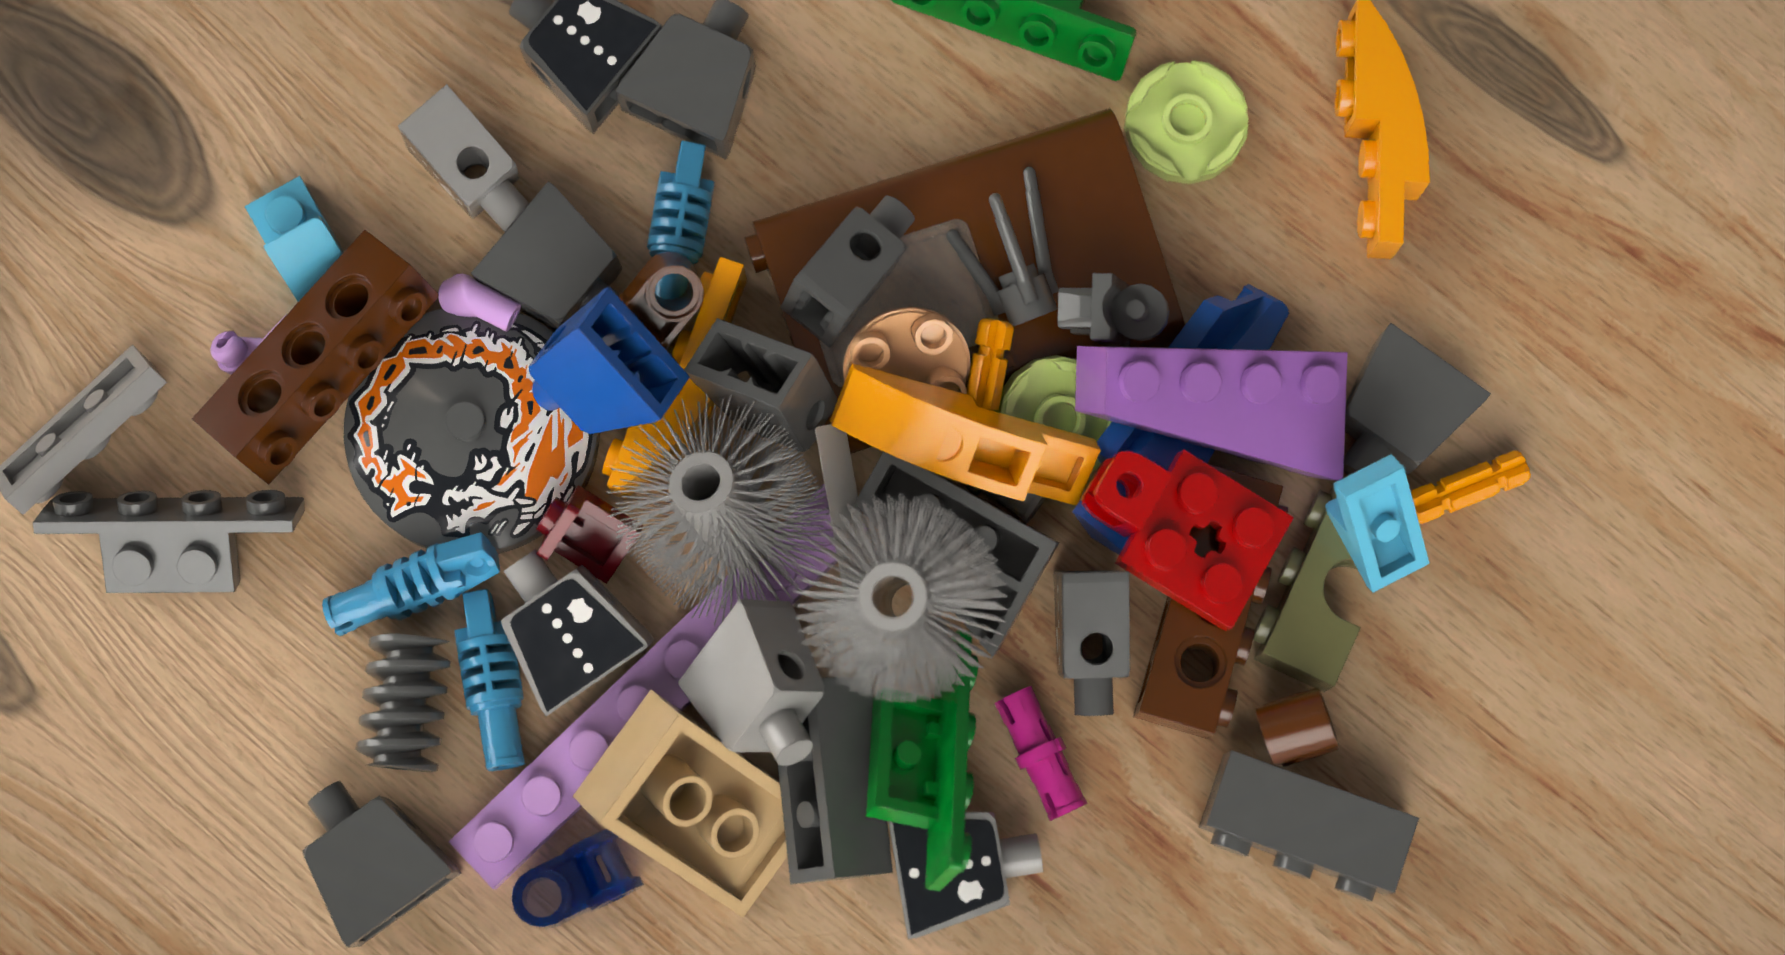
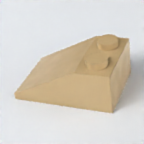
(689, 804)

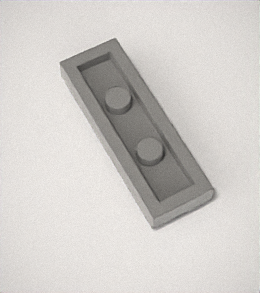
(79, 430)

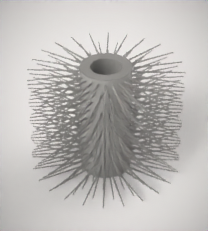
(721, 510)
(872, 603)

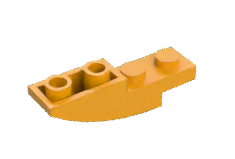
(1385, 108)
(720, 301)
(963, 441)

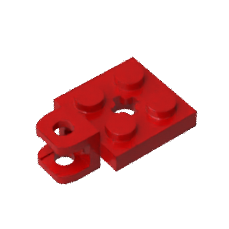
(1159, 517)

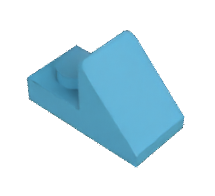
(295, 235)
(1379, 523)

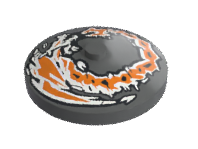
(454, 438)

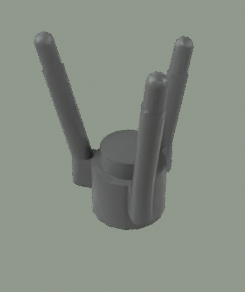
(1023, 291)

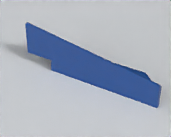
(1218, 323)

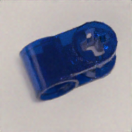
(579, 880)

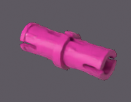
(1040, 753)

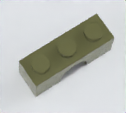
(1303, 632)

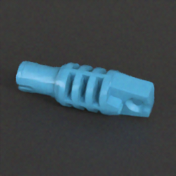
(681, 215)
(414, 583)
(490, 681)

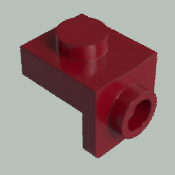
(586, 533)

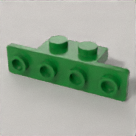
(1044, 27)
(922, 771)

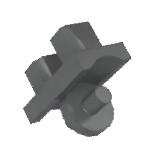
(1113, 311)

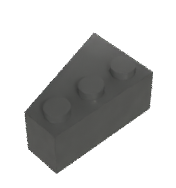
(1017, 546)

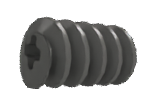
(402, 702)

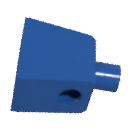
(606, 369)

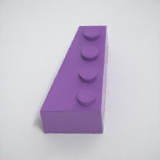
(1241, 402)

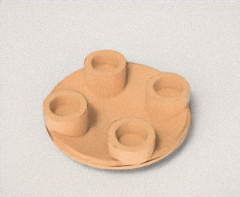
(914, 346)

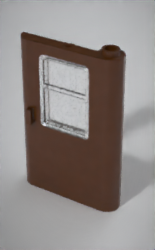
(1090, 219)

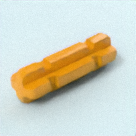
(989, 365)
(1470, 486)

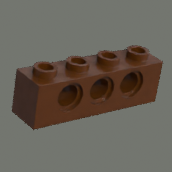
(316, 357)
(1166, 692)

